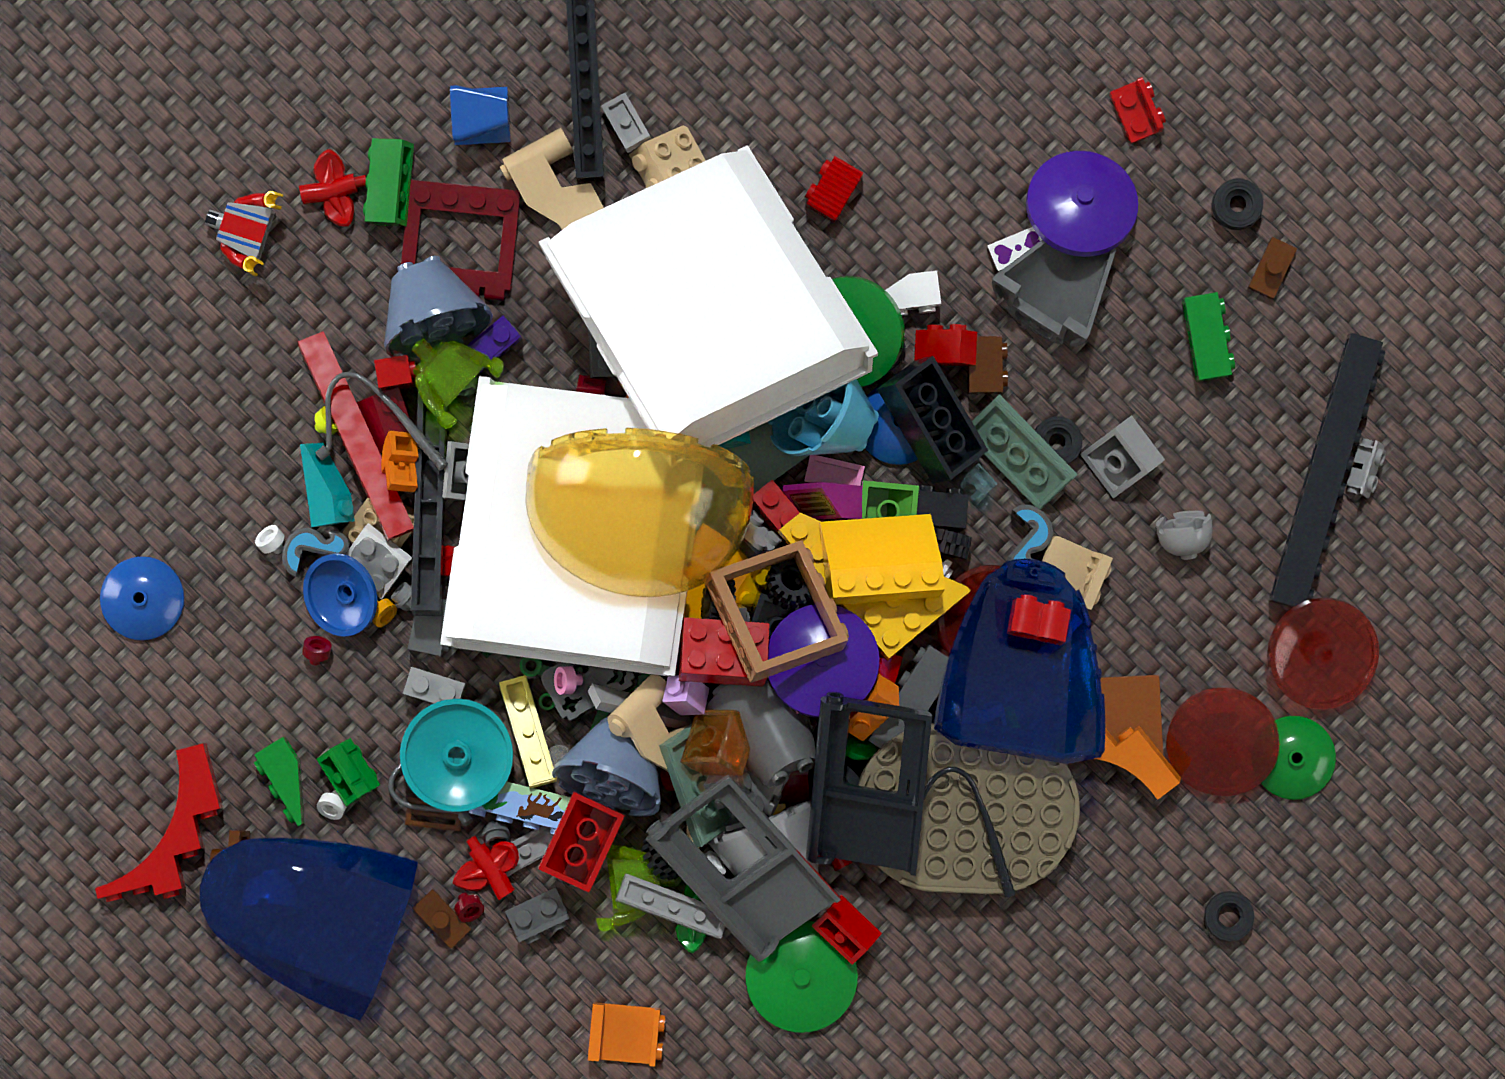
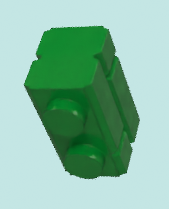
(348, 771)

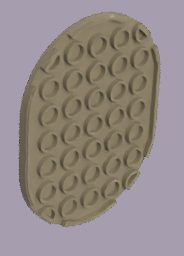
(1028, 802)

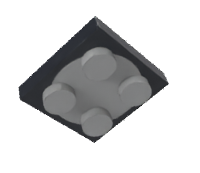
(759, 537)

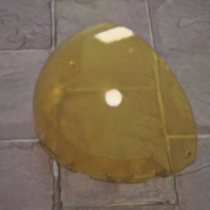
(638, 508)

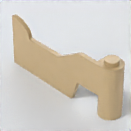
(539, 185)
(640, 720)

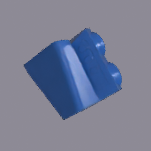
(480, 115)

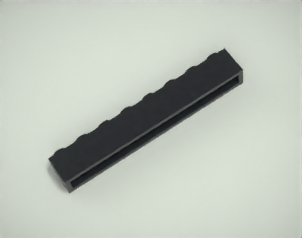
(428, 520)

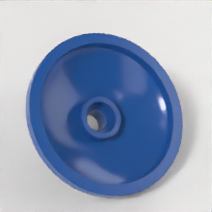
(887, 439)
(329, 596)
(161, 603)

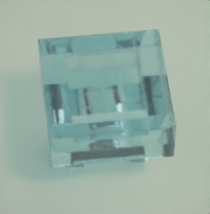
(980, 479)

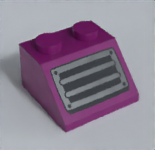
(826, 500)

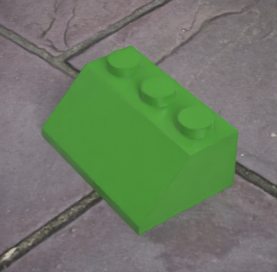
(888, 499)

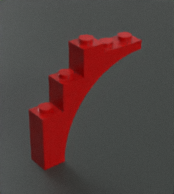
(161, 869)

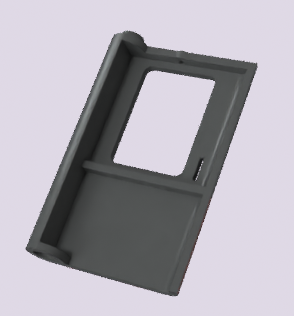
(763, 899)

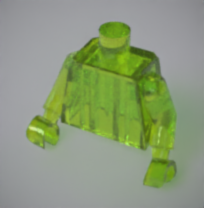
(446, 372)
(631, 862)

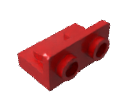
(1137, 110)

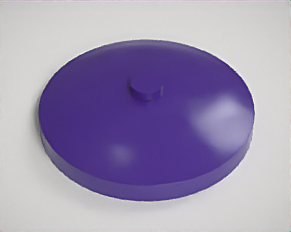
(1082, 203)
(846, 671)

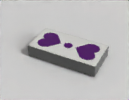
(1010, 248)

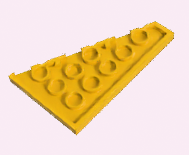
(890, 622)

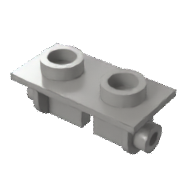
(1371, 458)

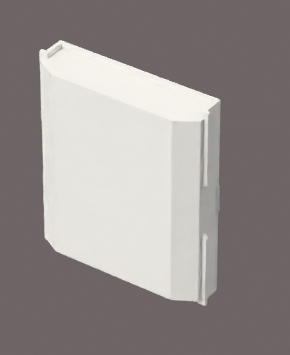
(709, 301)
(502, 581)

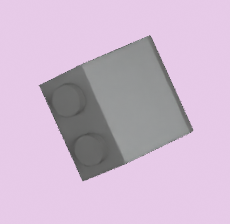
(1122, 456)
(455, 477)

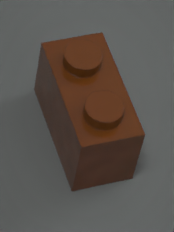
(988, 373)

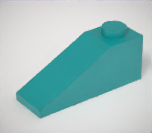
(326, 491)

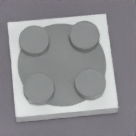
(380, 558)

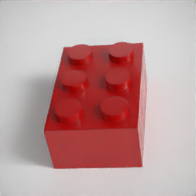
(710, 655)

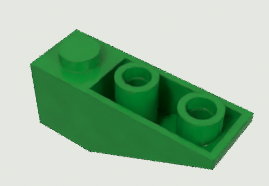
(284, 771)

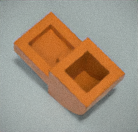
(399, 461)

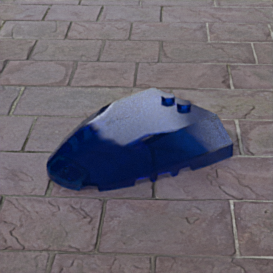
(1020, 691)
(310, 913)

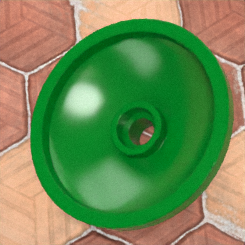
(1317, 761)

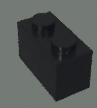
(946, 509)

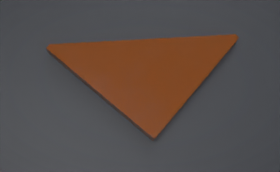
(1133, 703)

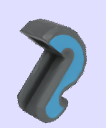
(1038, 537)
(312, 541)

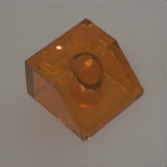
(717, 744)

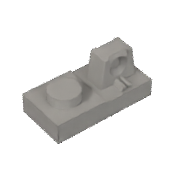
(626, 122)

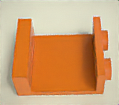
(625, 1033)

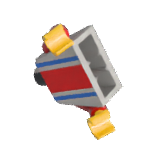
(245, 228)

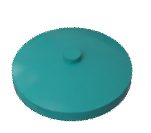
(456, 755)

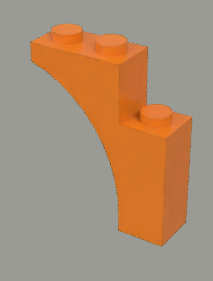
(1141, 758)

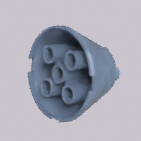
(432, 305)
(610, 772)

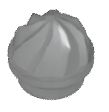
(402, 596)

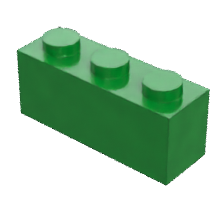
(388, 182)
(1208, 336)

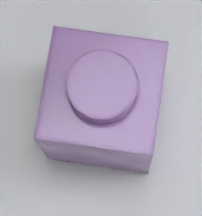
(685, 697)

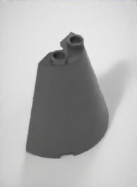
(1054, 291)
(775, 733)

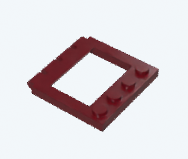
(473, 201)

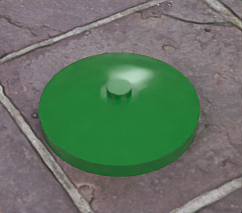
(879, 319)
(802, 982)

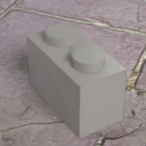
(432, 686)

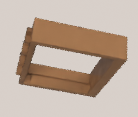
(738, 631)

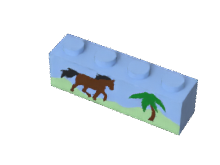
(525, 804)

